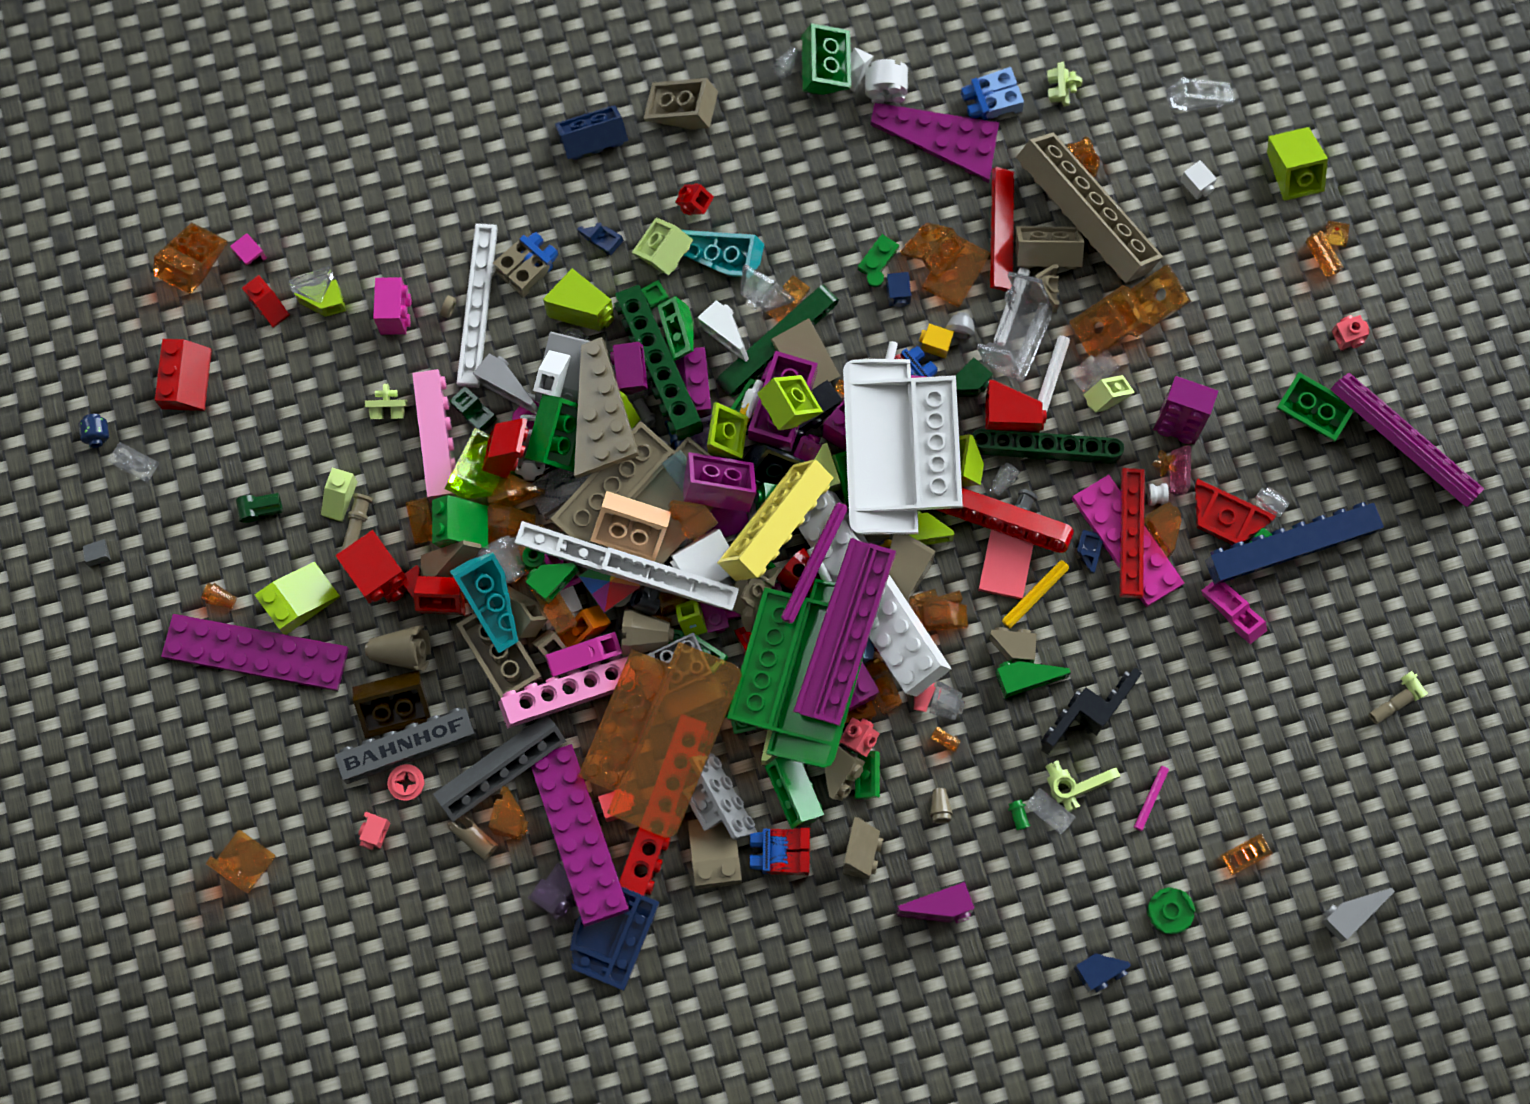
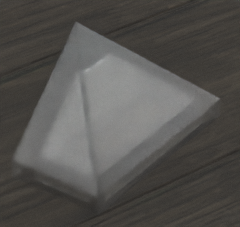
(312, 284)

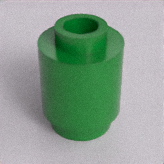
(532, 559)

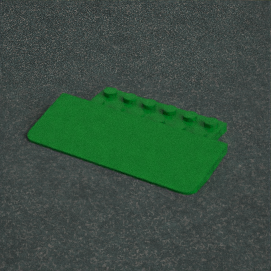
(774, 675)

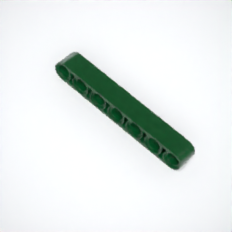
(737, 375)
(1056, 441)

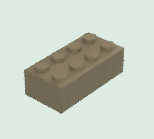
(505, 670)

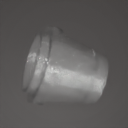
(508, 557)

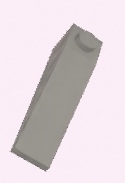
(496, 376)

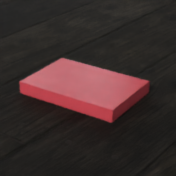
(1005, 566)

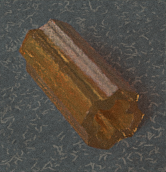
(1324, 254)

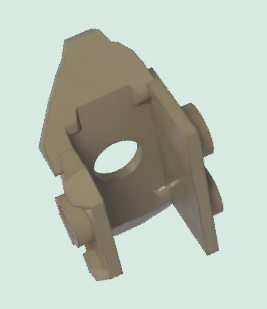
(750, 596)

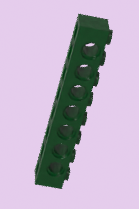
(684, 425)

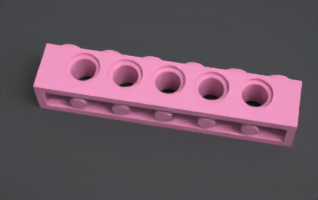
(516, 715)

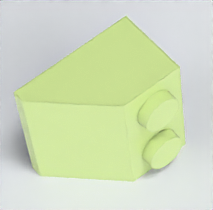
(663, 246)

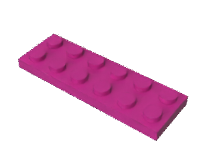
(1102, 510)

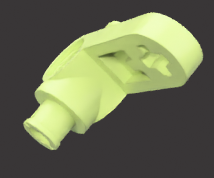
(1060, 776)

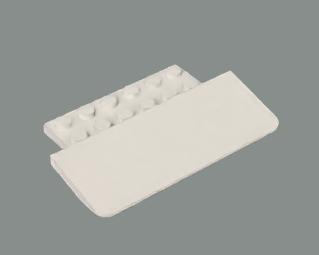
(899, 445)

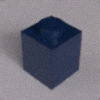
(898, 289)

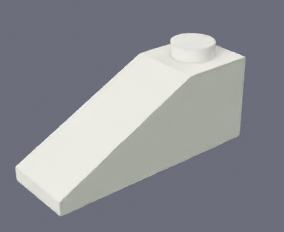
(720, 324)

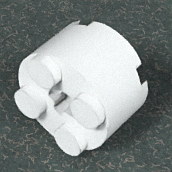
(886, 81)

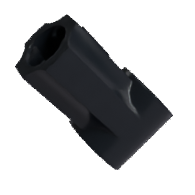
(646, 600)

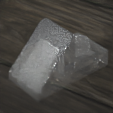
(1094, 370)

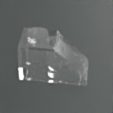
(946, 701)

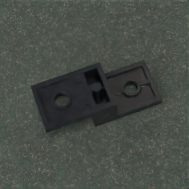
(1089, 710)

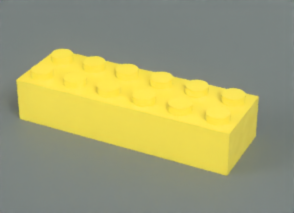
(776, 520)

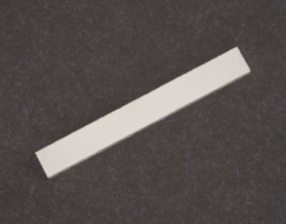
(477, 304)

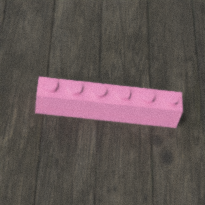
(433, 432)

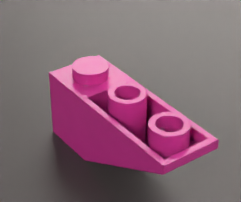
(583, 654)

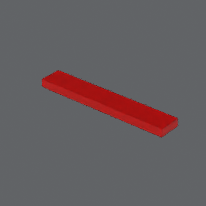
(1002, 228)
(1132, 533)

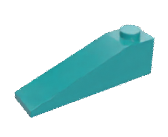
(725, 251)
(486, 591)

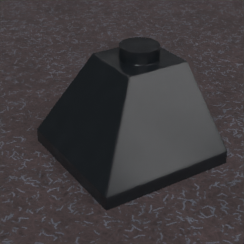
(770, 464)

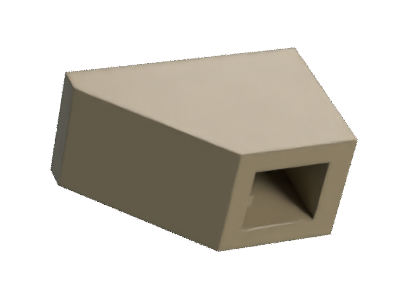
(1015, 645)
(843, 773)

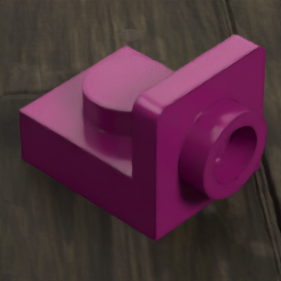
(808, 447)

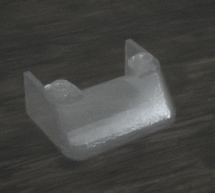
(1021, 329)

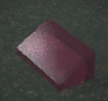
(1181, 478)

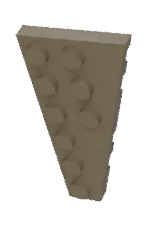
(602, 421)

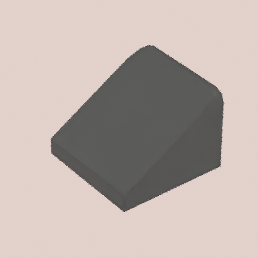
(96, 553)

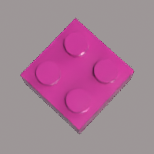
(391, 306)

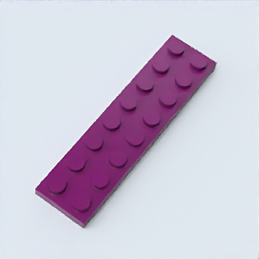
(255, 652)
(579, 836)

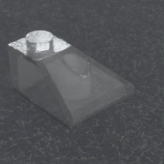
(762, 291)

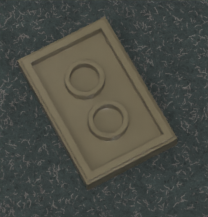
(805, 343)

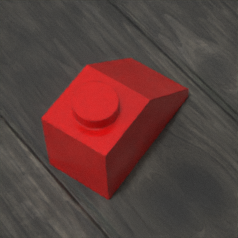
(265, 301)

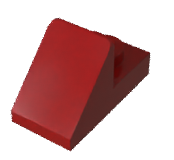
(407, 585)

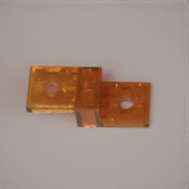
(1130, 311)

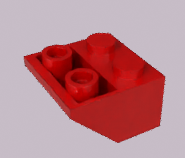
(505, 447)
(438, 596)

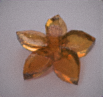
(1165, 463)

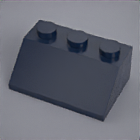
(591, 132)

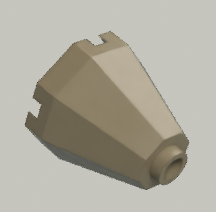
(644, 632)

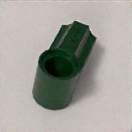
(253, 507)

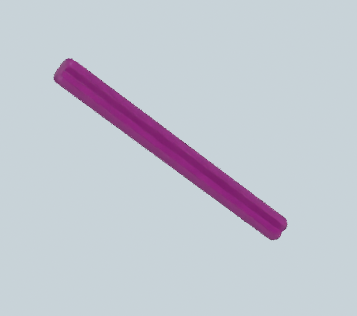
(814, 563)

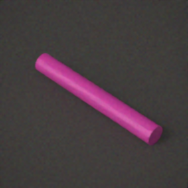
(1151, 798)

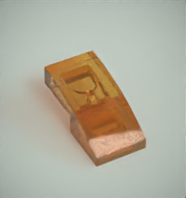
(797, 290)
(932, 596)

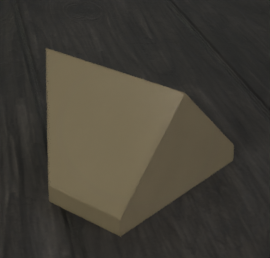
(1050, 283)

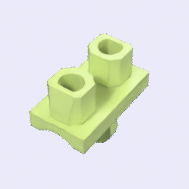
(1061, 76)
(376, 406)

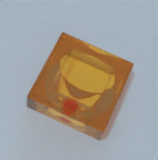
(1337, 233)

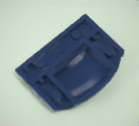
(613, 945)

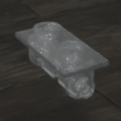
(1050, 811)

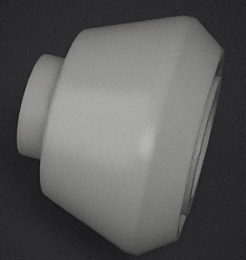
(961, 325)

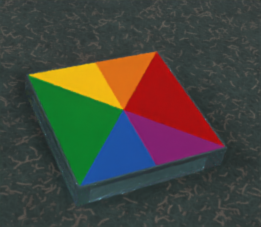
(606, 589)

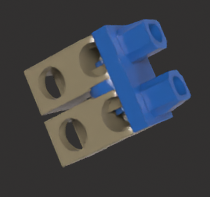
(525, 263)

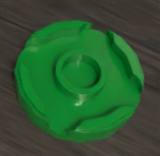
(1171, 910)

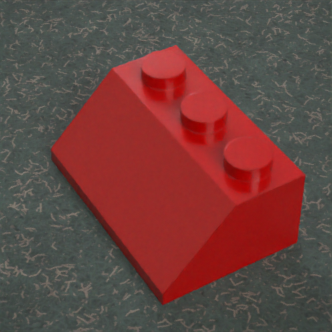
(182, 375)

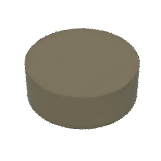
(448, 306)

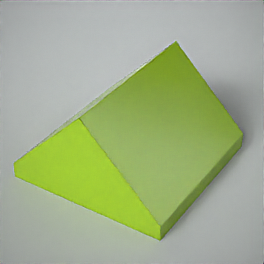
(726, 432)

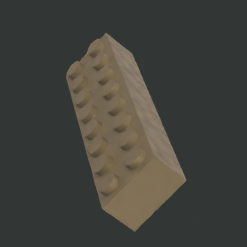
(1089, 207)

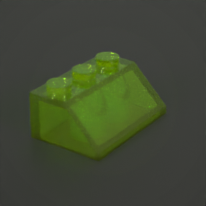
(467, 477)

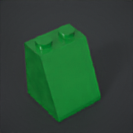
(458, 521)

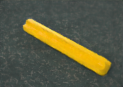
(1035, 594)

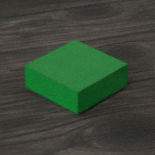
(655, 294)

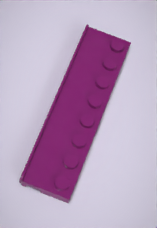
(1407, 439)
(844, 632)

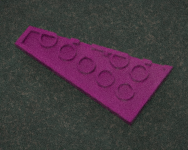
(947, 137)

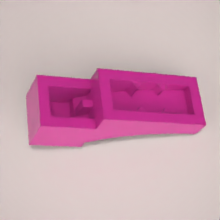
(1236, 611)

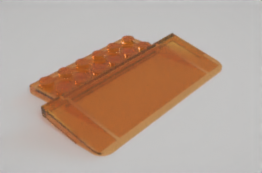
(660, 735)

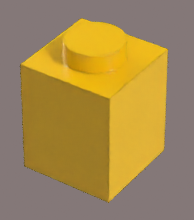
(936, 340)

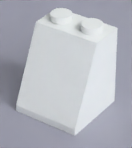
(702, 556)

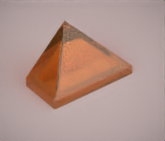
(420, 519)

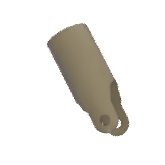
(474, 837)

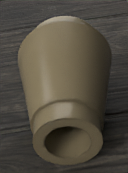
(940, 806)

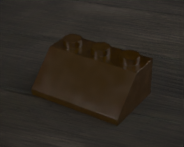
(391, 703)

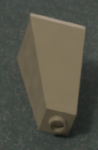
(910, 563)

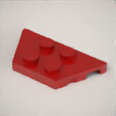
(1227, 515)

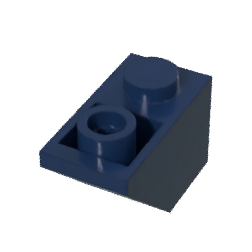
(1099, 969)

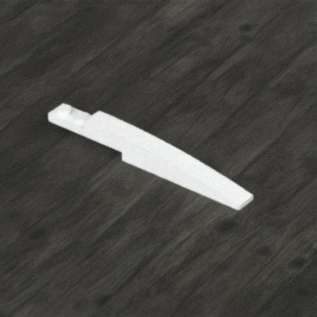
(626, 566)

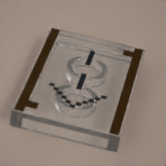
(558, 486)

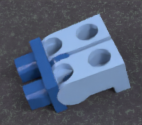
(993, 95)

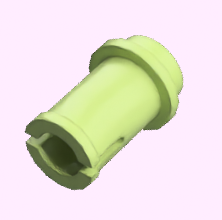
(1413, 685)

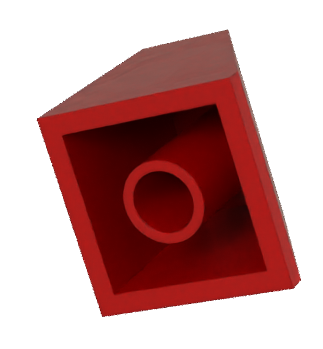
(1012, 410)
(371, 567)

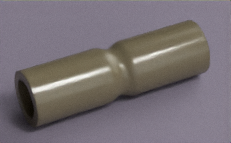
(1388, 708)

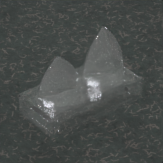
(133, 462)

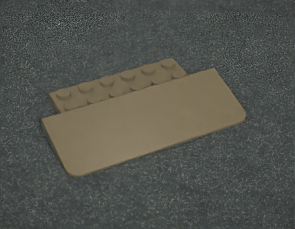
(637, 479)

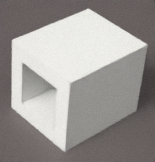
(1198, 180)

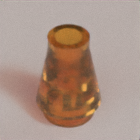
(216, 595)

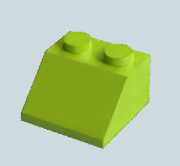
(789, 401)

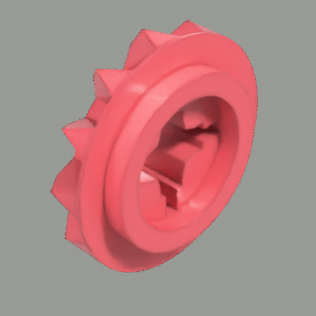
(399, 775)

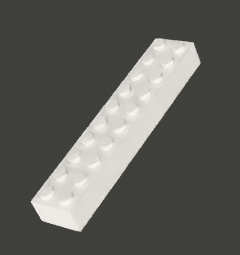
(896, 628)

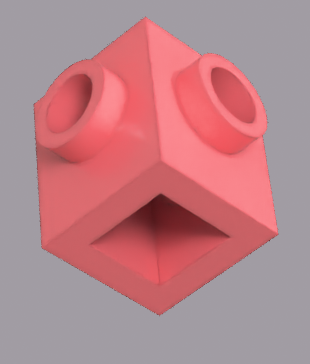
(1350, 332)
(859, 736)

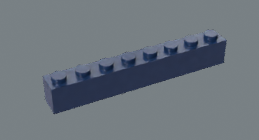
(1294, 543)

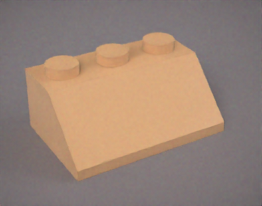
(630, 526)

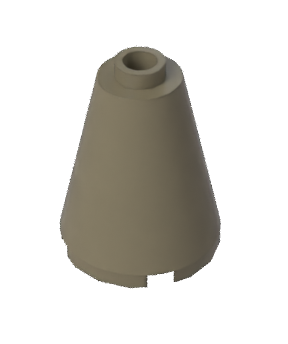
(401, 648)

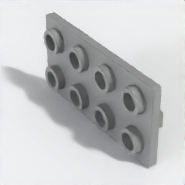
(717, 802)

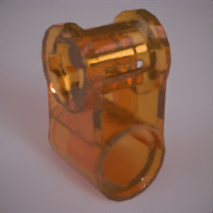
(1086, 155)

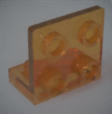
(934, 246)
(242, 861)

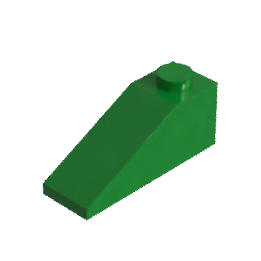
(677, 326)
(1025, 676)

